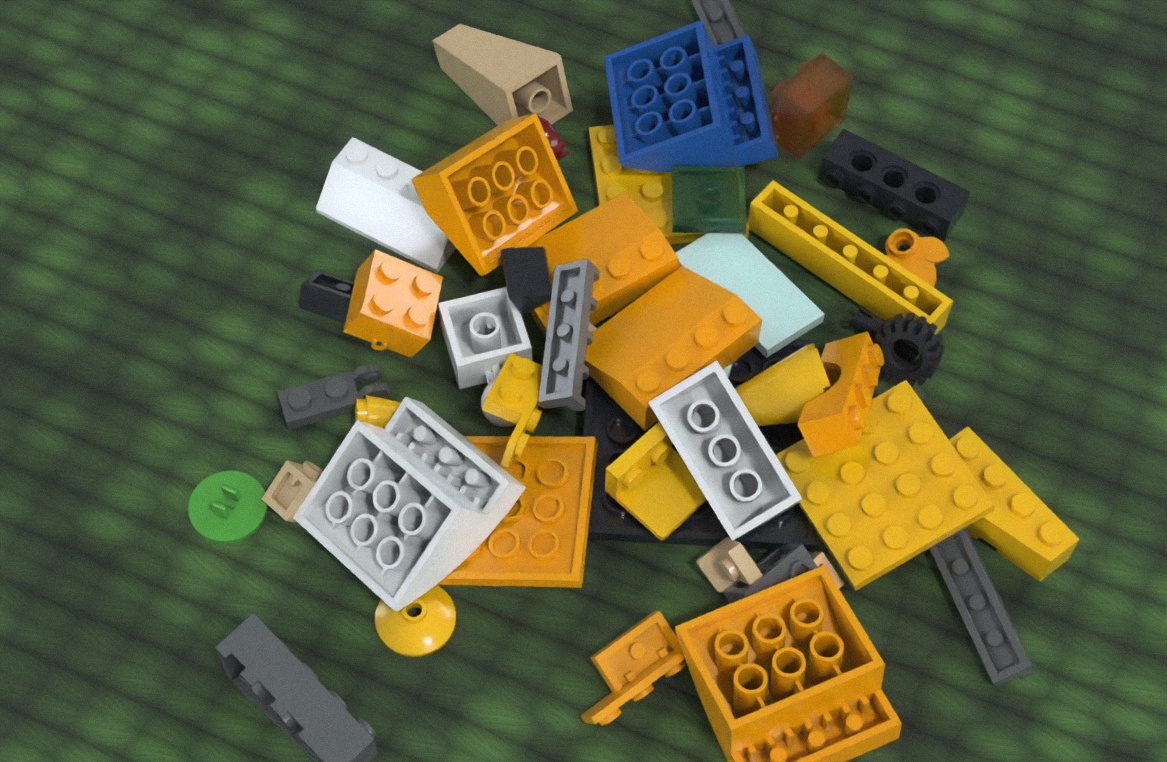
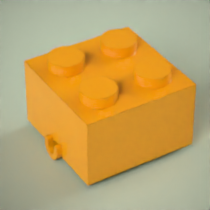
(393, 304)

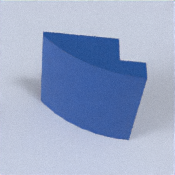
(689, 102)

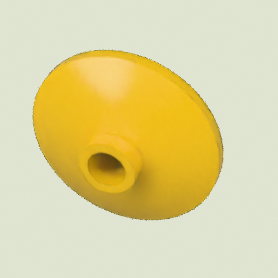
(417, 634)

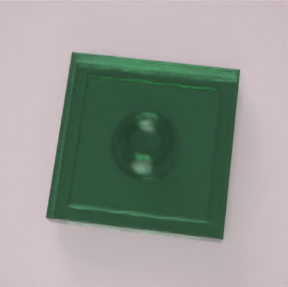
(708, 199)

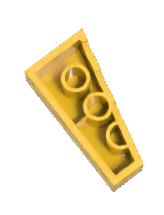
(1021, 523)

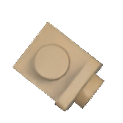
(291, 488)
(728, 563)

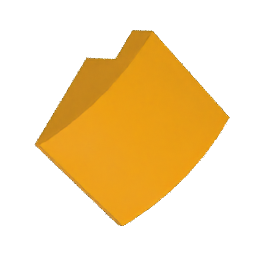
(790, 675)

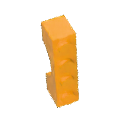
(839, 415)

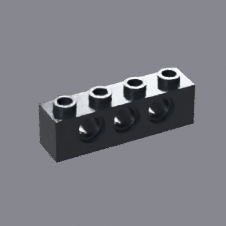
(893, 185)

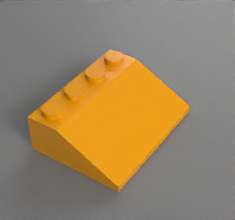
(497, 192)
(620, 244)
(668, 338)

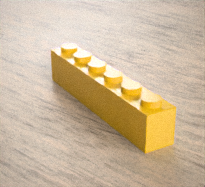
(843, 258)

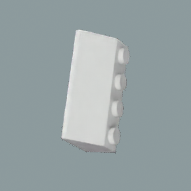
(378, 200)
(725, 451)

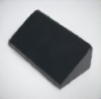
(527, 277)
(326, 295)

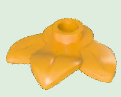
(920, 257)

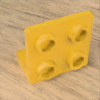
(654, 483)

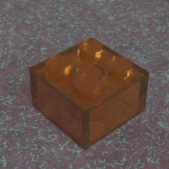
(810, 104)

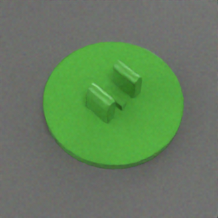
(227, 507)

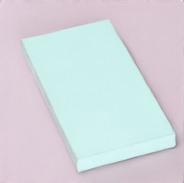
(743, 270)

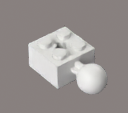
(479, 338)

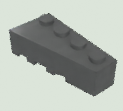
(293, 696)

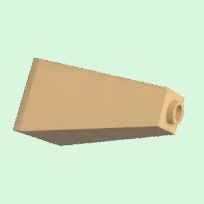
(504, 74)

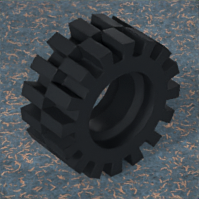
(919, 334)

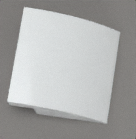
(406, 502)

